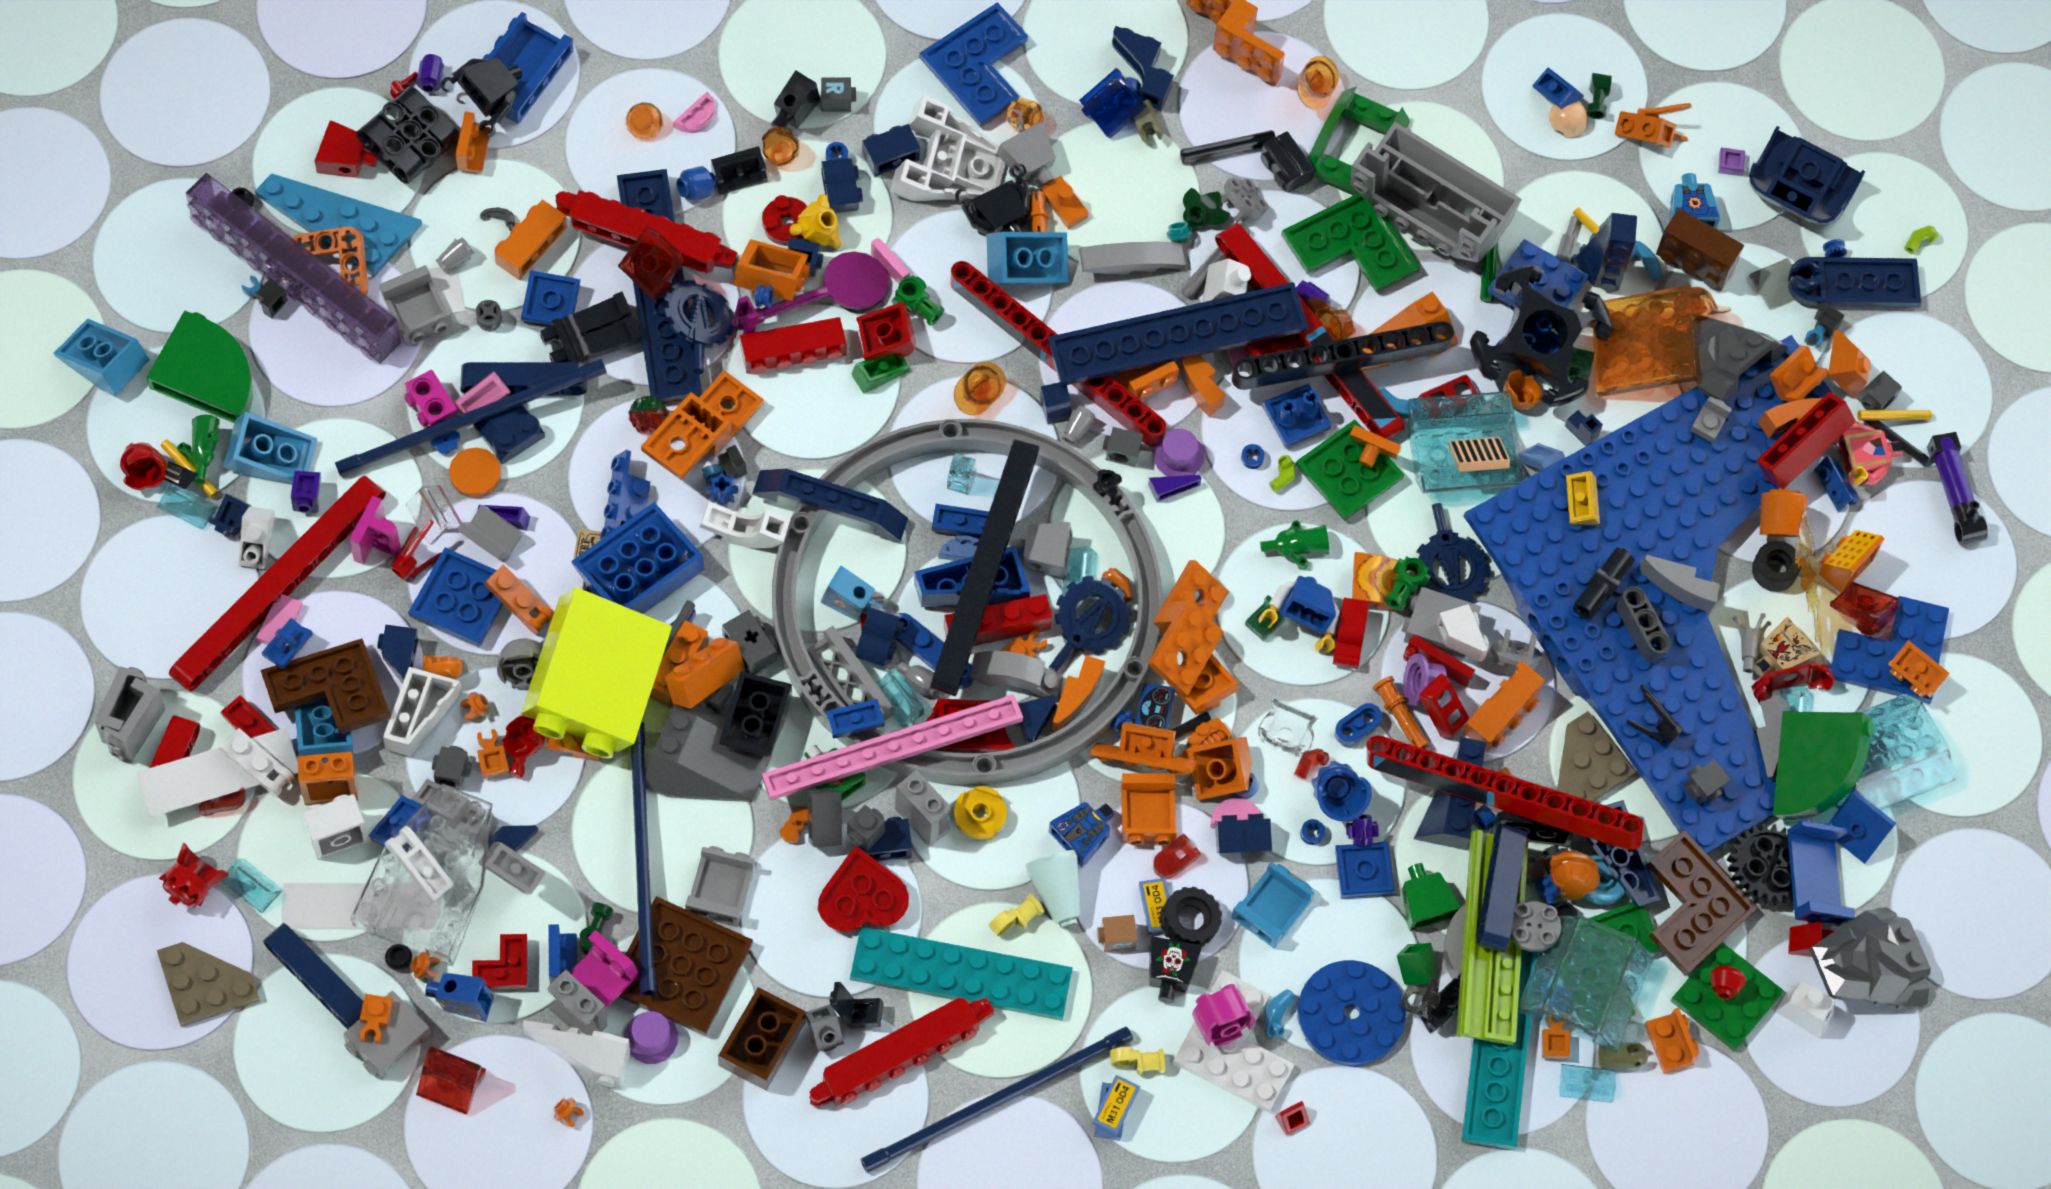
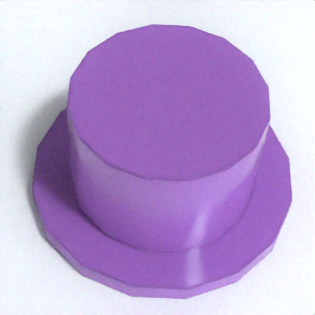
(1179, 454)
(1418, 676)
(651, 1037)

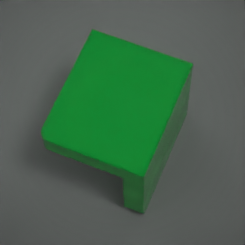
(1417, 963)

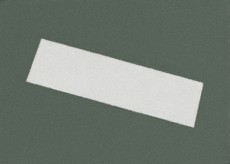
(208, 775)
(320, 905)

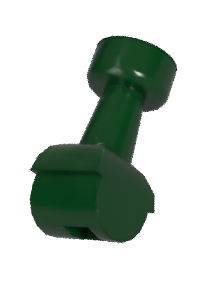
(1599, 87)
(601, 913)

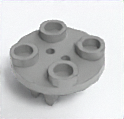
(1245, 199)
(1512, 651)
(1535, 915)

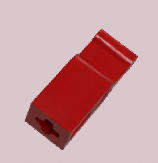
(1350, 632)

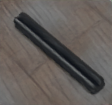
(1225, 147)

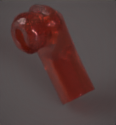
(1310, 759)

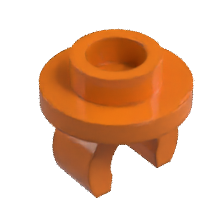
(478, 705)
(421, 964)
(564, 1109)

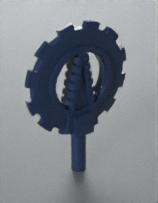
(697, 327)
(1447, 548)
(1079, 632)

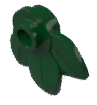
(1204, 207)

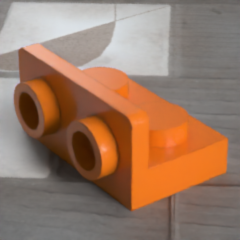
(472, 145)
(1797, 375)
(1672, 1041)

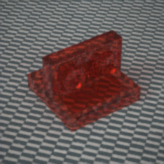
(449, 1080)

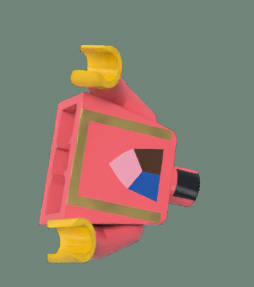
(1866, 454)

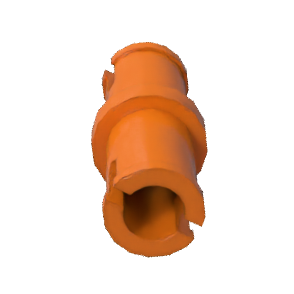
(1038, 214)

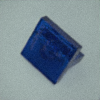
(1112, 103)

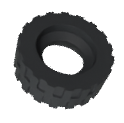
(1191, 897)

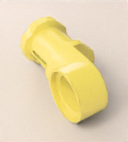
(1019, 916)
(1143, 1061)

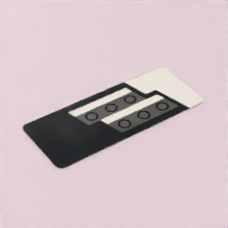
(179, 475)

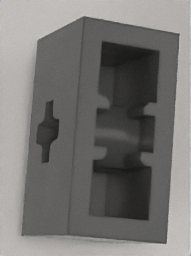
(751, 628)

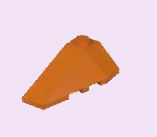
(1423, 311)

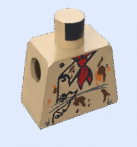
(1784, 649)

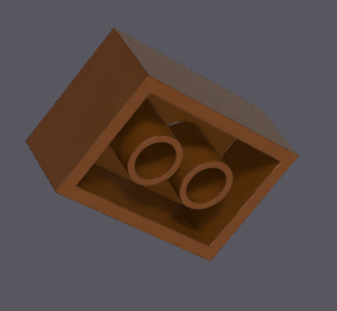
(1699, 249)
(762, 1038)

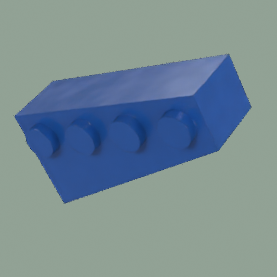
(944, 583)

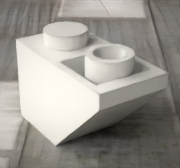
(256, 537)
(1462, 633)

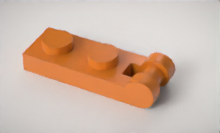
(519, 599)

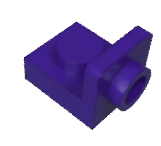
(305, 491)

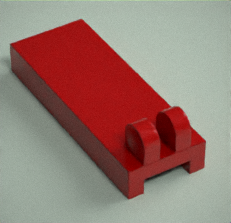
(1454, 668)

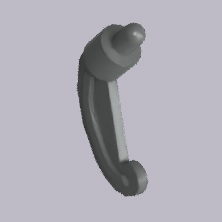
(500, 213)

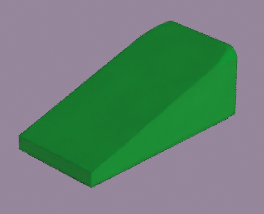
(878, 371)

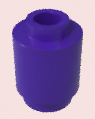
(430, 73)
(1309, 290)

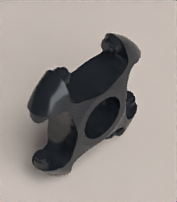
(1566, 322)

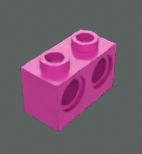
(435, 400)

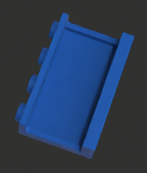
(537, 55)

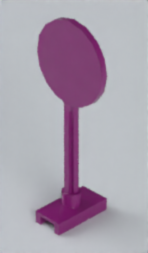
(849, 279)

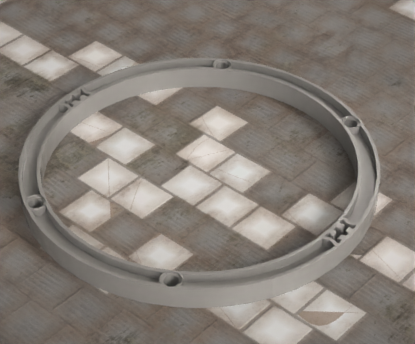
(992, 438)

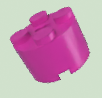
(1222, 1015)

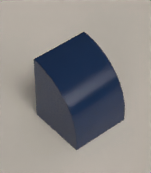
(1055, 402)

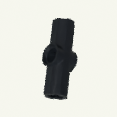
(1603, 583)

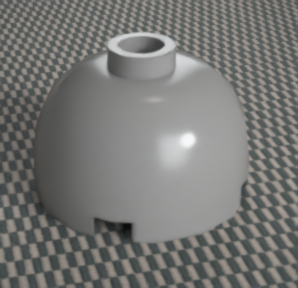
(518, 662)

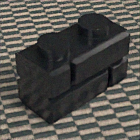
(1287, 162)

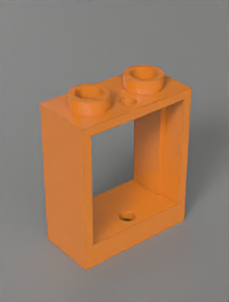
(776, 258)
(315, 776)

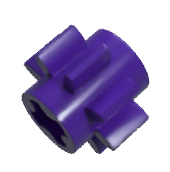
(1362, 830)

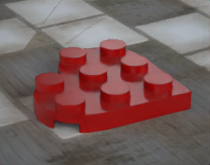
(862, 893)

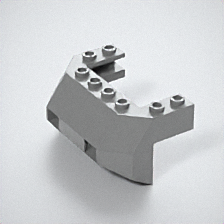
(1433, 194)

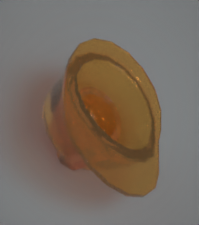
(1317, 82)
(1705, 304)
(1334, 319)
(979, 388)

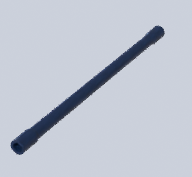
(357, 461)
(647, 974)
(885, 1155)

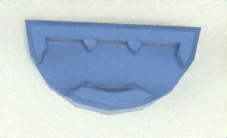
(959, 548)

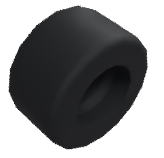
(1768, 578)

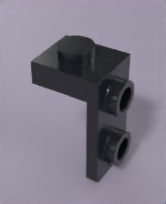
(856, 1012)

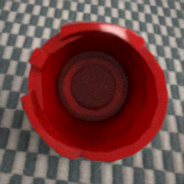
(142, 466)

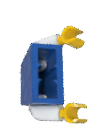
(1307, 604)

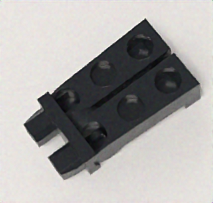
(592, 331)

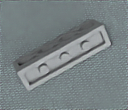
(854, 668)

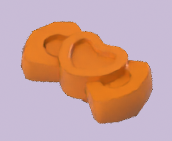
(794, 825)

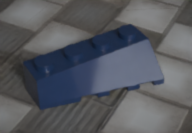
(1608, 252)
(1450, 816)

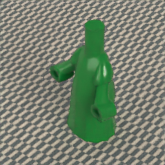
(203, 444)
(1297, 541)

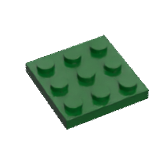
(1341, 478)
(1733, 1018)

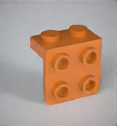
(1149, 380)

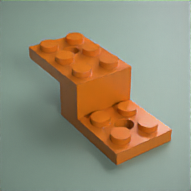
(1235, 37)
(702, 425)
(1188, 627)

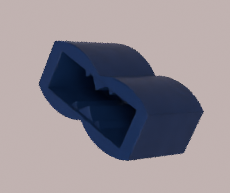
(840, 184)
(878, 636)
(1243, 835)

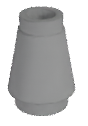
(455, 254)
(1078, 424)

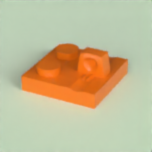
(1210, 688)

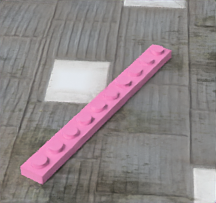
(892, 747)

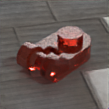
(226, 803)
(1168, 864)

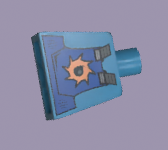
(1695, 200)
(849, 594)

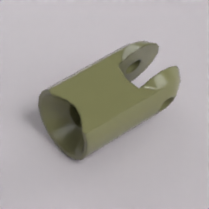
(1148, 123)
(1628, 1056)

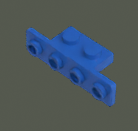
(626, 494)

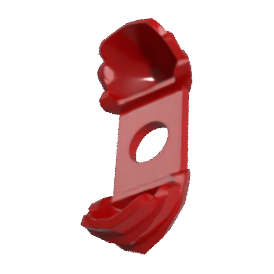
(1813, 674)

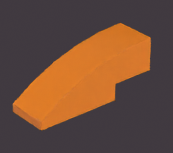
(1200, 382)
(1785, 415)
(1078, 692)

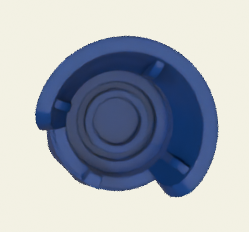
(1341, 792)

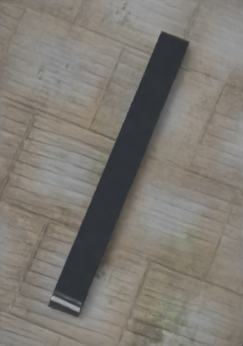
(984, 568)

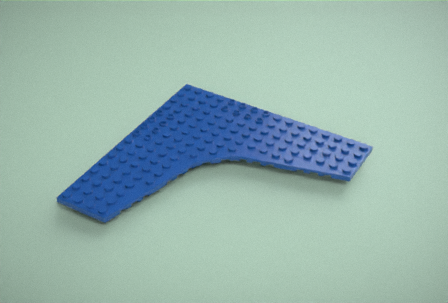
(1666, 499)

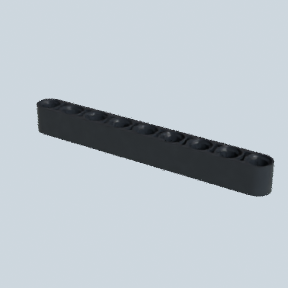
(1334, 363)

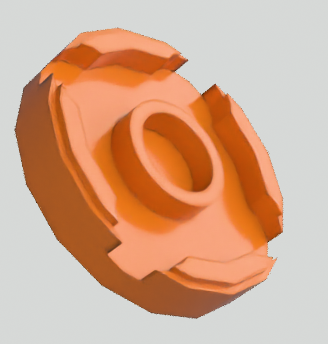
(475, 472)

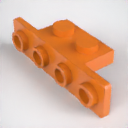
(1147, 747)

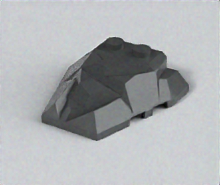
(1727, 352)
(1874, 961)

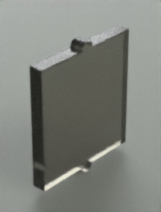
(1772, 283)

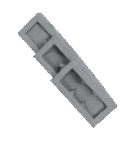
(1131, 256)

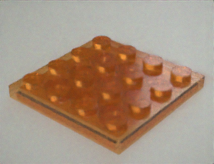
(1649, 342)

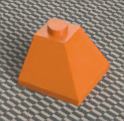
(1848, 365)
(1221, 768)

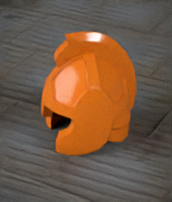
(1574, 874)

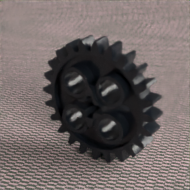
(1747, 855)

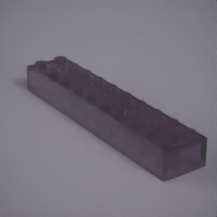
(293, 268)

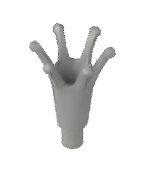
(1750, 640)

